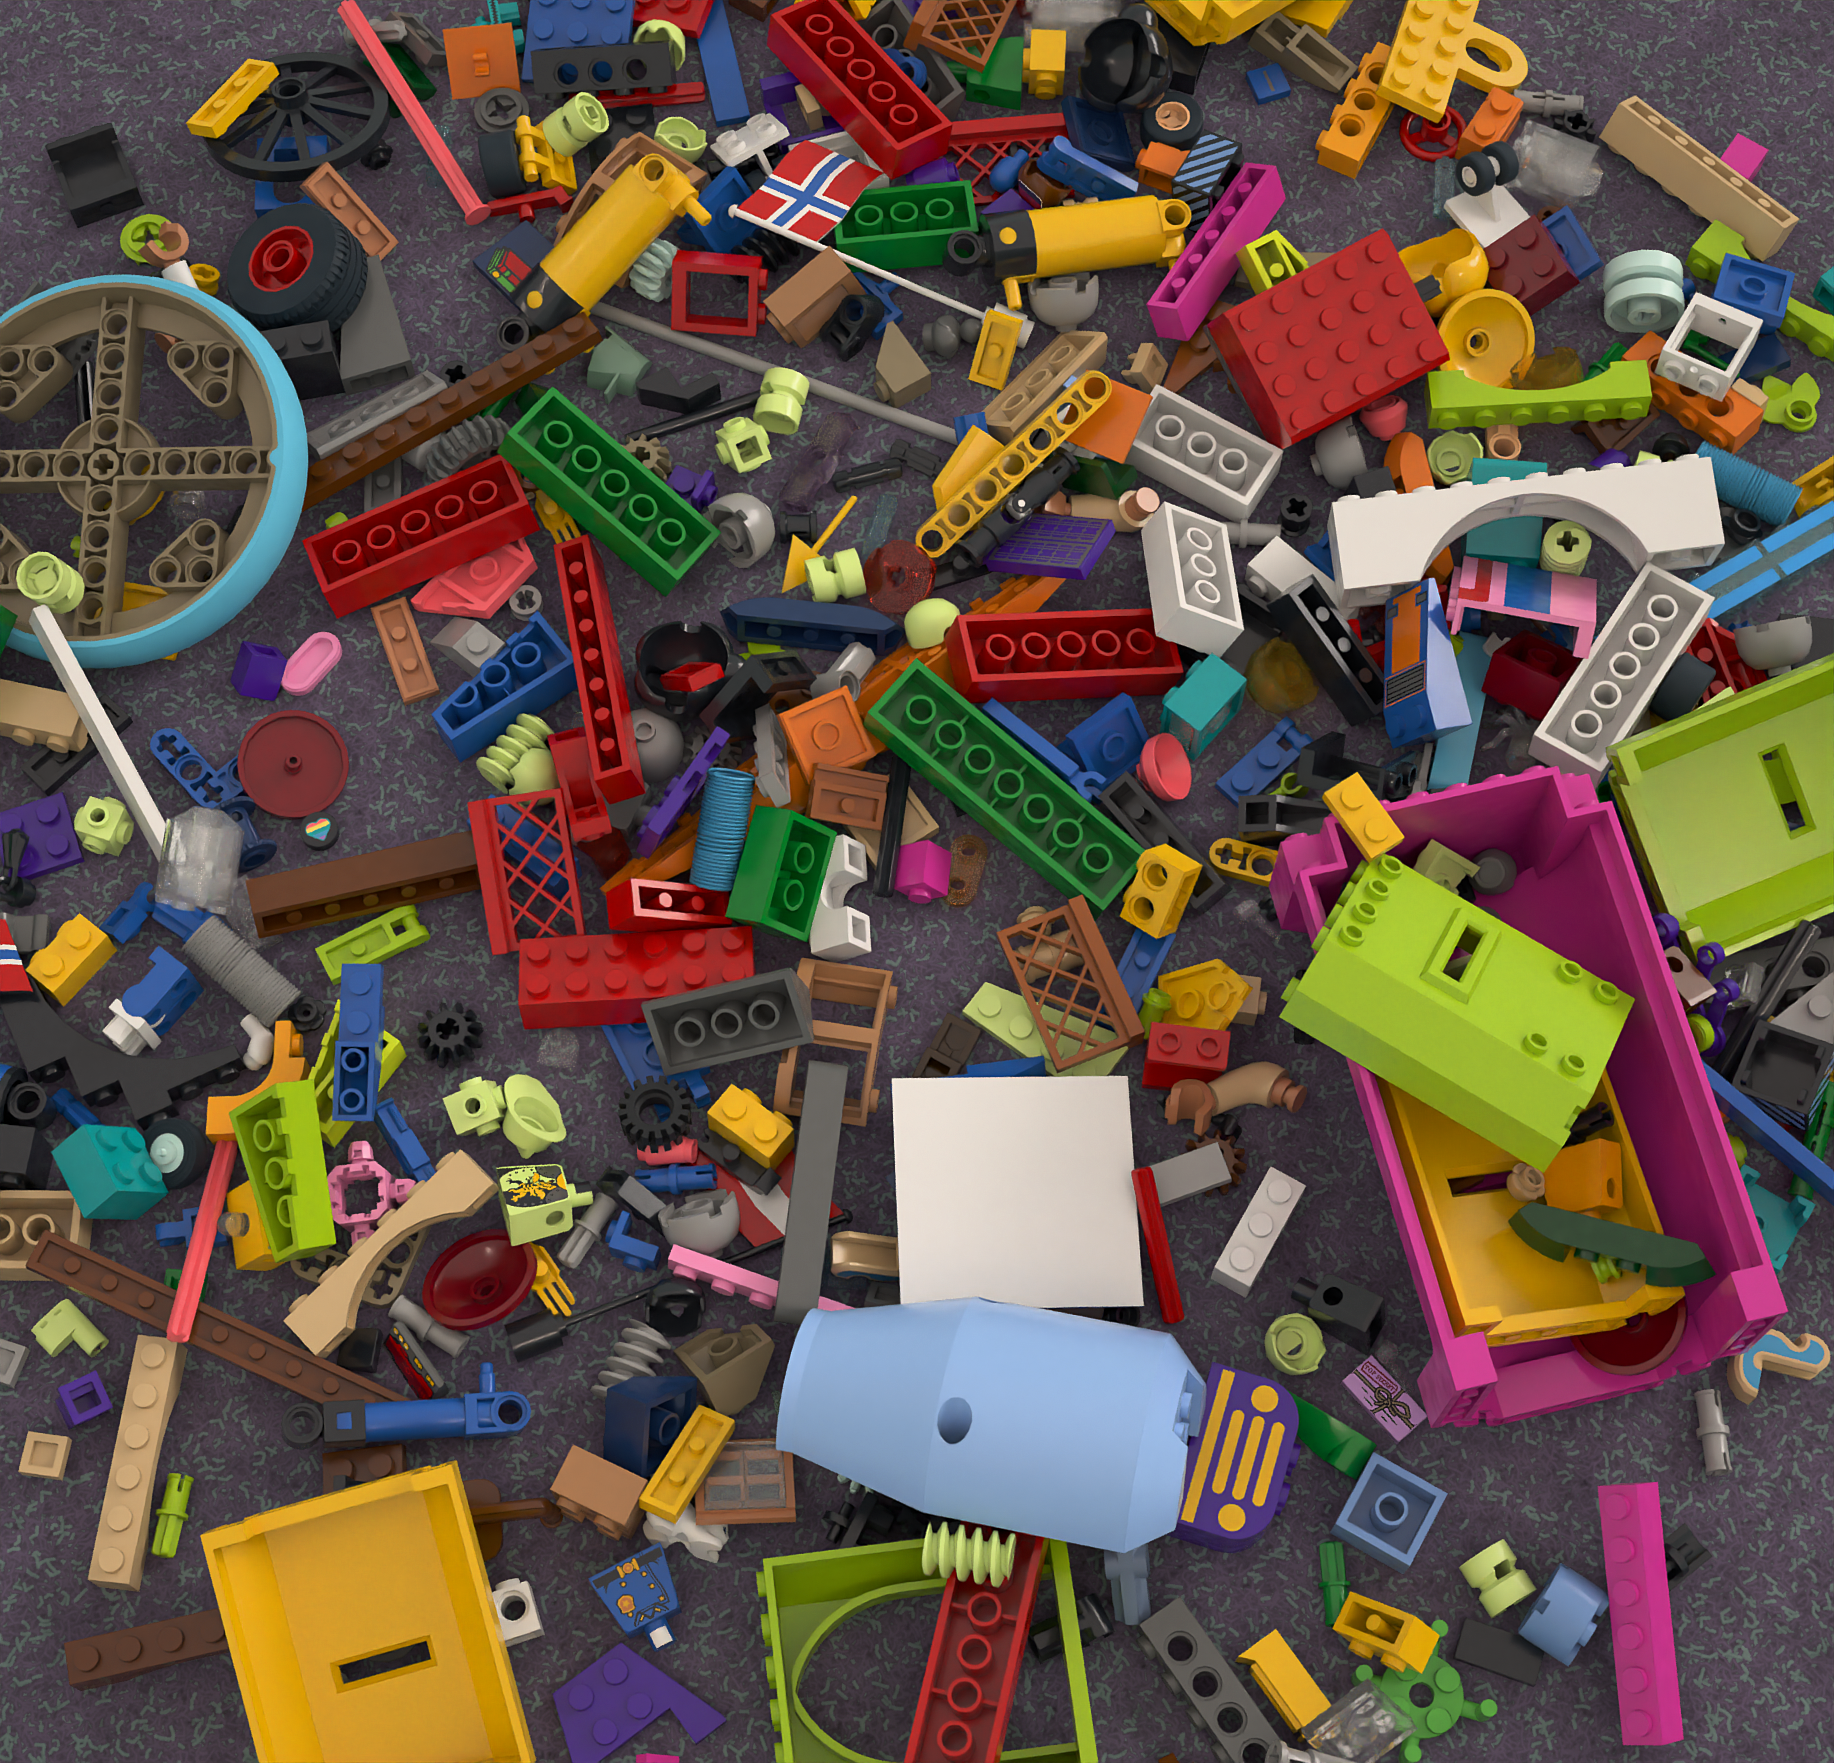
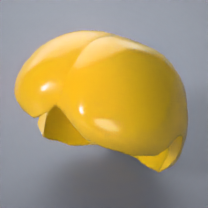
(1453, 260)

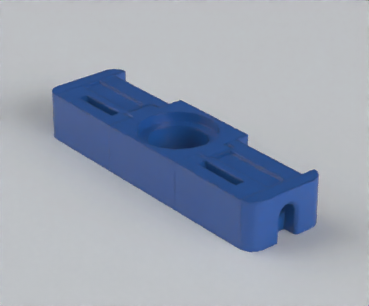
(402, 1142)

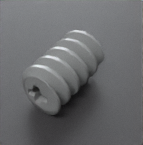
(633, 1357)

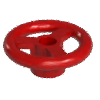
(1433, 133)

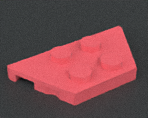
(478, 585)

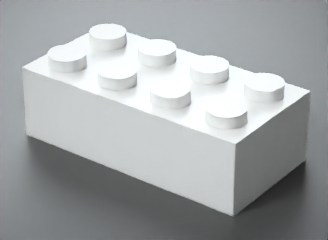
(1203, 456)
(1191, 580)

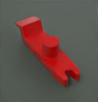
(527, 203)

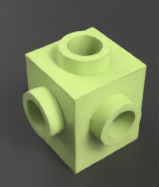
(753, 444)
(104, 825)
(464, 1107)

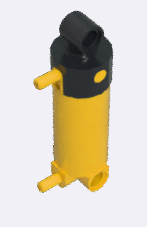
(1070, 240)
(600, 248)

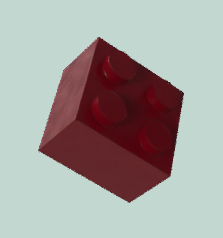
(1529, 265)
(1529, 673)

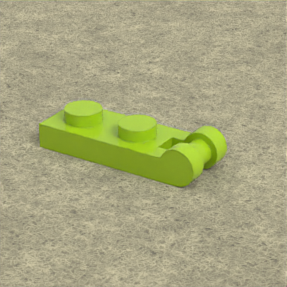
(373, 941)

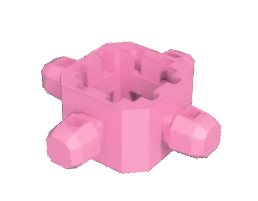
(364, 1168)

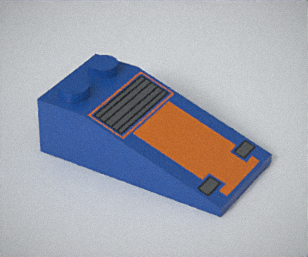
(1420, 670)

